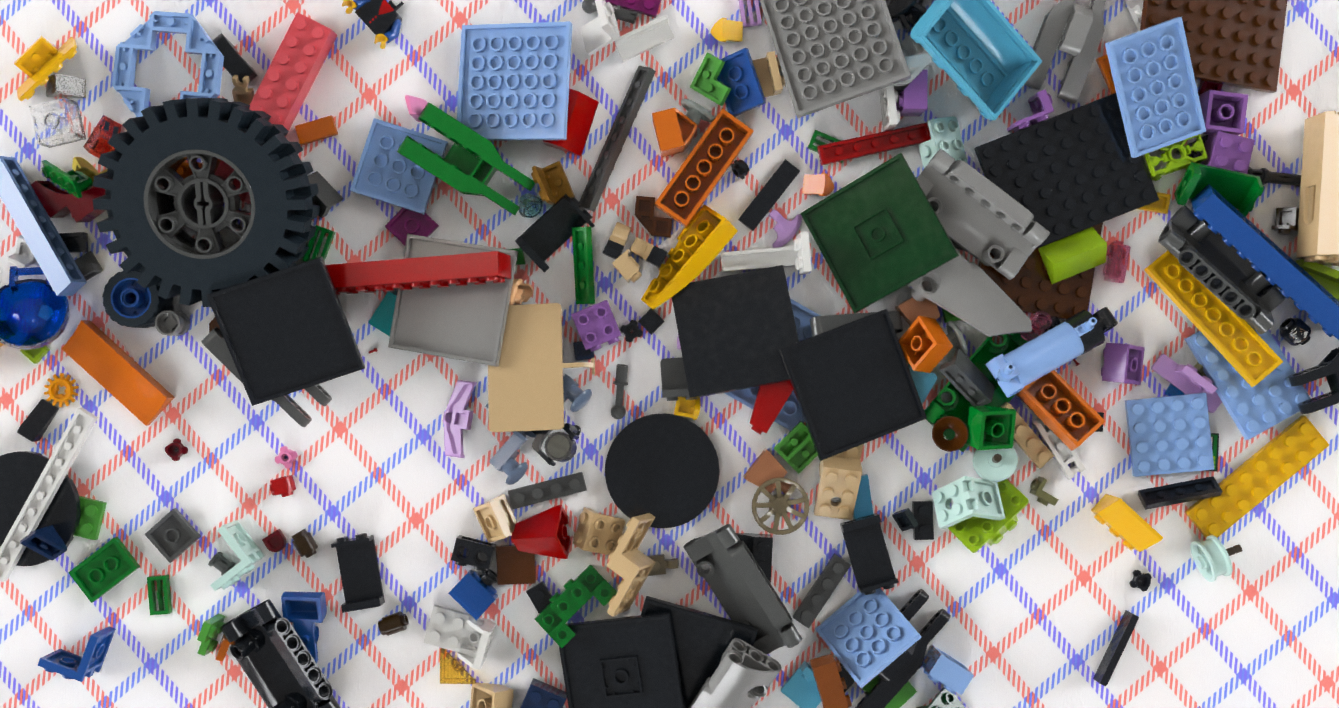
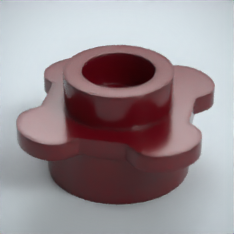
(170, 449)

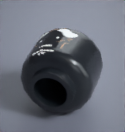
(1295, 331)

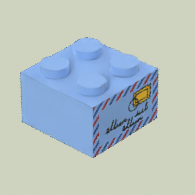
(947, 670)

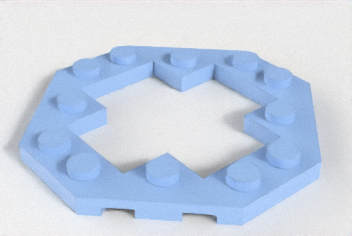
(145, 39)

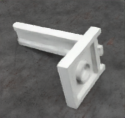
(795, 255)

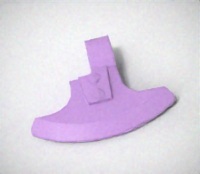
(784, 228)

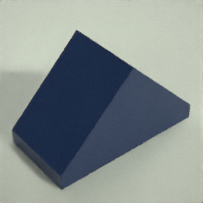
(45, 542)

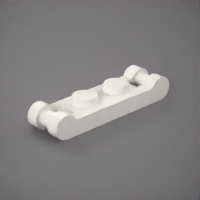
(1061, 452)

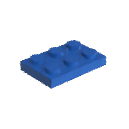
(744, 83)

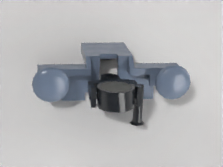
(558, 445)

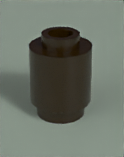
(304, 543)
(393, 623)

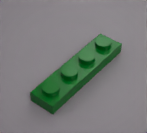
(583, 265)

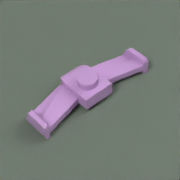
(457, 418)

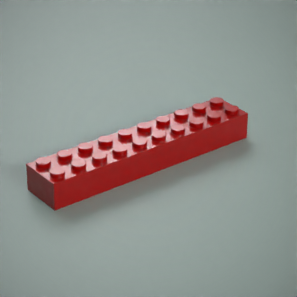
(420, 272)

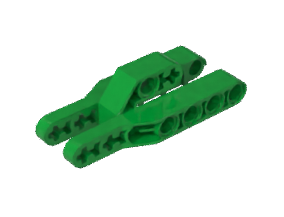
(459, 167)

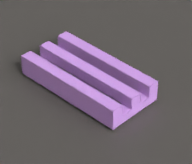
(757, 10)

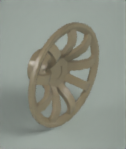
(780, 505)

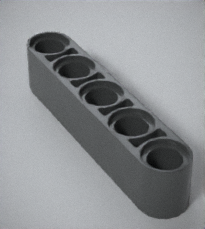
(825, 323)

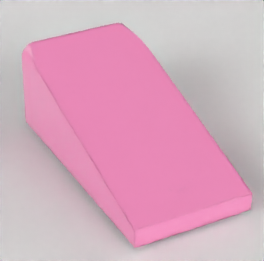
(415, 106)

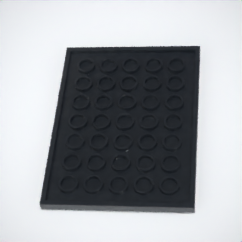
(1070, 169)

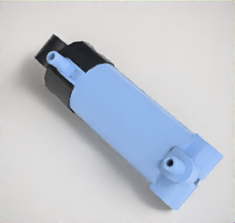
(1050, 350)

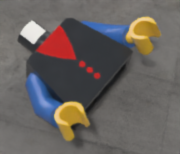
(379, 17)

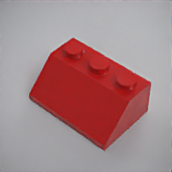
(580, 119)

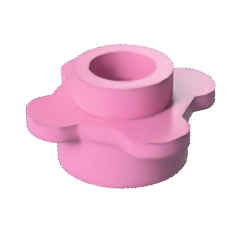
(284, 451)

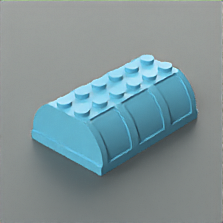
(977, 51)

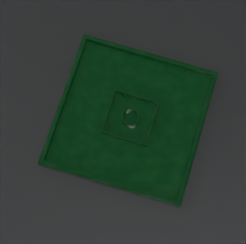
(879, 233)

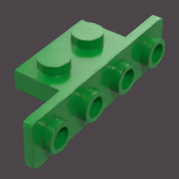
(71, 180)

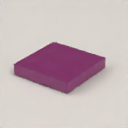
(412, 223)

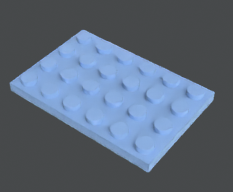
(1155, 87)
(1250, 407)

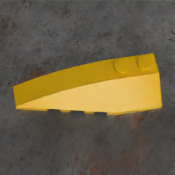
(695, 250)

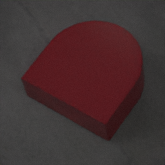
(275, 542)

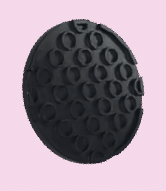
(662, 469)
(17, 479)

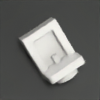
(23, 256)

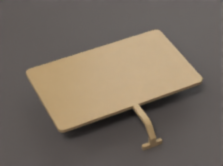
(528, 383)

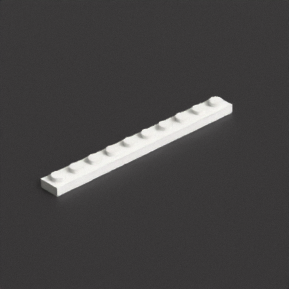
(45, 489)

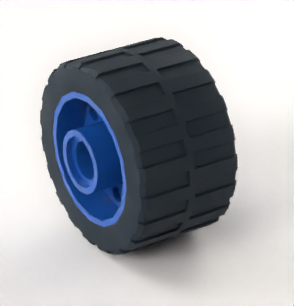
(131, 303)

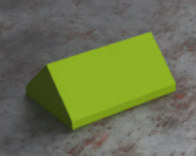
(1073, 254)

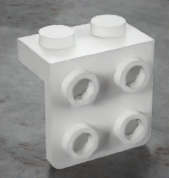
(602, 29)

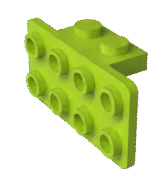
(978, 531)

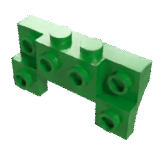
(570, 600)

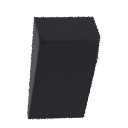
(38, 421)

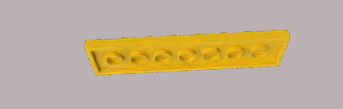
(1217, 322)
(1258, 477)

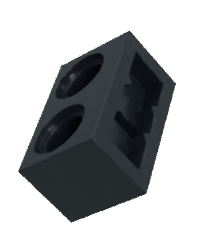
(473, 546)

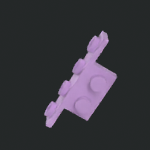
(1187, 380)

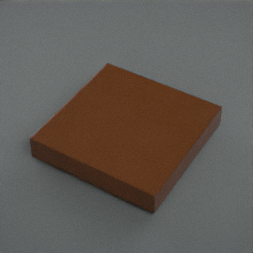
(515, 566)

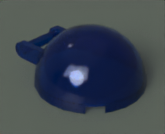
(31, 311)

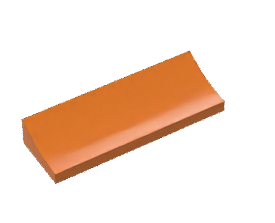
(117, 372)

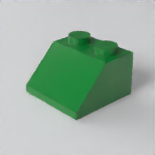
(991, 427)

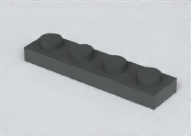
(547, 490)
(821, 590)

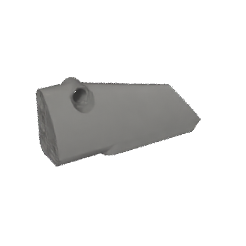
(739, 678)

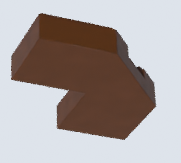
(645, 214)

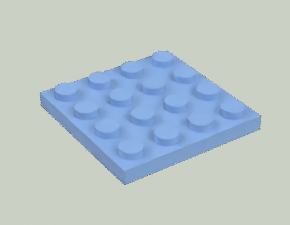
(391, 176)
(1169, 434)
(867, 635)

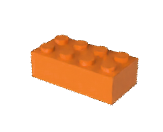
(1061, 409)

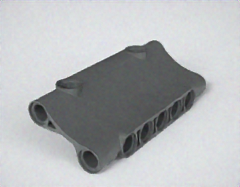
(743, 588)

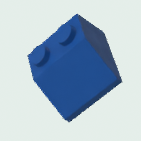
(473, 594)

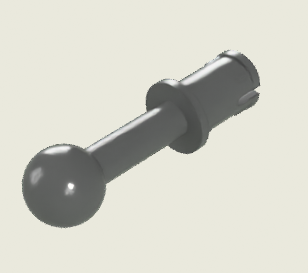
(620, 14)
(618, 410)

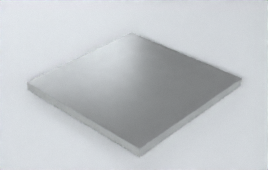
(452, 320)

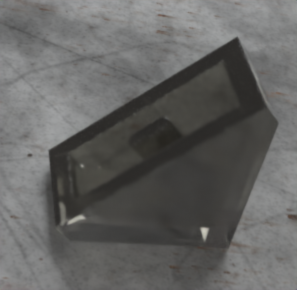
(65, 86)

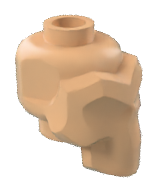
(520, 292)

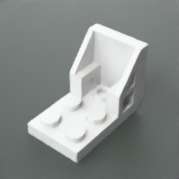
(889, 94)
(460, 634)

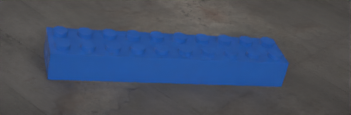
(1268, 258)

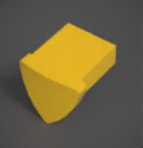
(727, 30)
(687, 408)

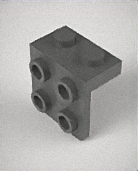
(673, 379)

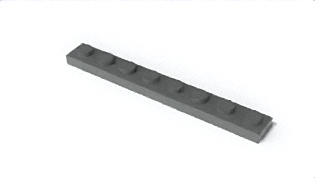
(616, 138)

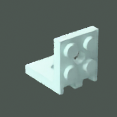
(968, 501)
(244, 548)

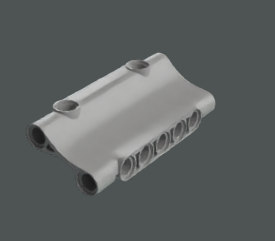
(980, 214)

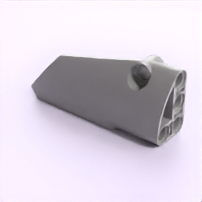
(972, 297)

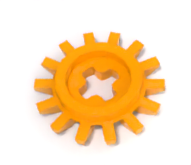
(53, 390)

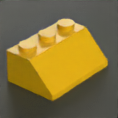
(1125, 523)

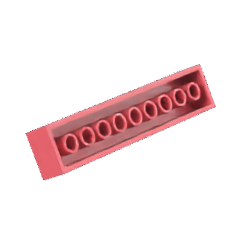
(289, 77)

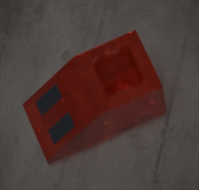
(98, 139)

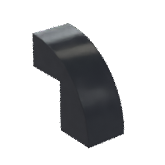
(232, 59)

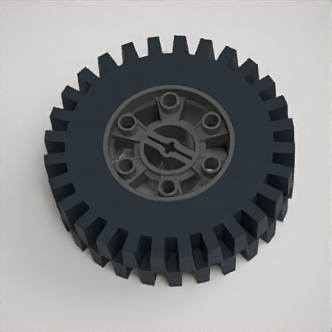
(145, 174)

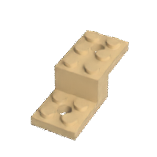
(839, 478)
(630, 563)

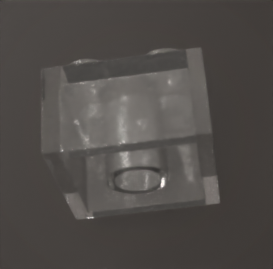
(57, 122)

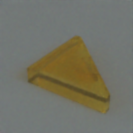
(452, 670)

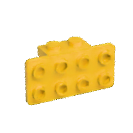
(40, 62)

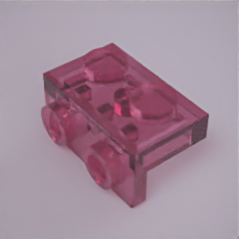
(1117, 262)

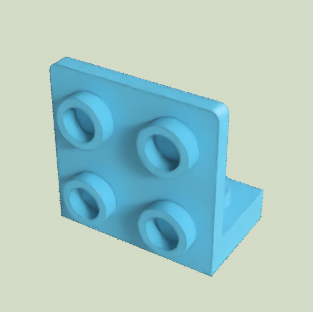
(802, 687)

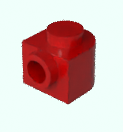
(283, 486)

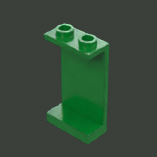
(1234, 186)

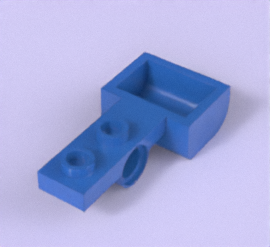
(304, 611)

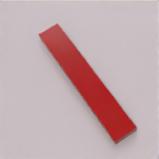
(873, 143)

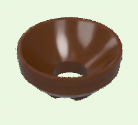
(957, 426)

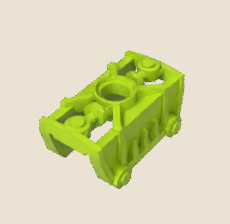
(1175, 164)

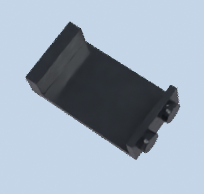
(552, 230)
(868, 554)
(359, 572)

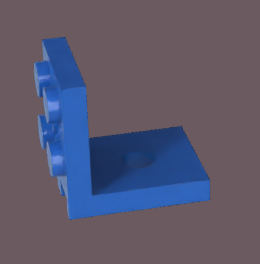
(77, 667)

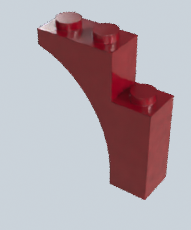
(61, 203)

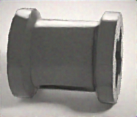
(221, 563)

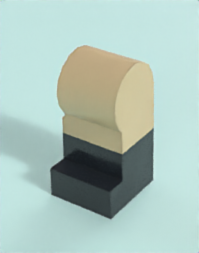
(617, 241)
(648, 252)

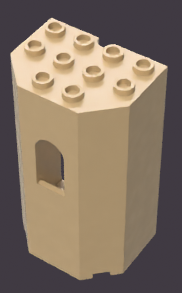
(1319, 191)

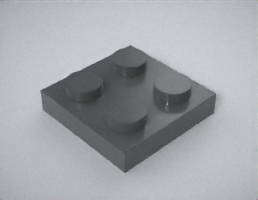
(172, 535)

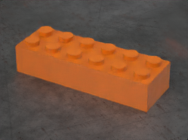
(704, 168)

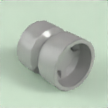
(172, 323)

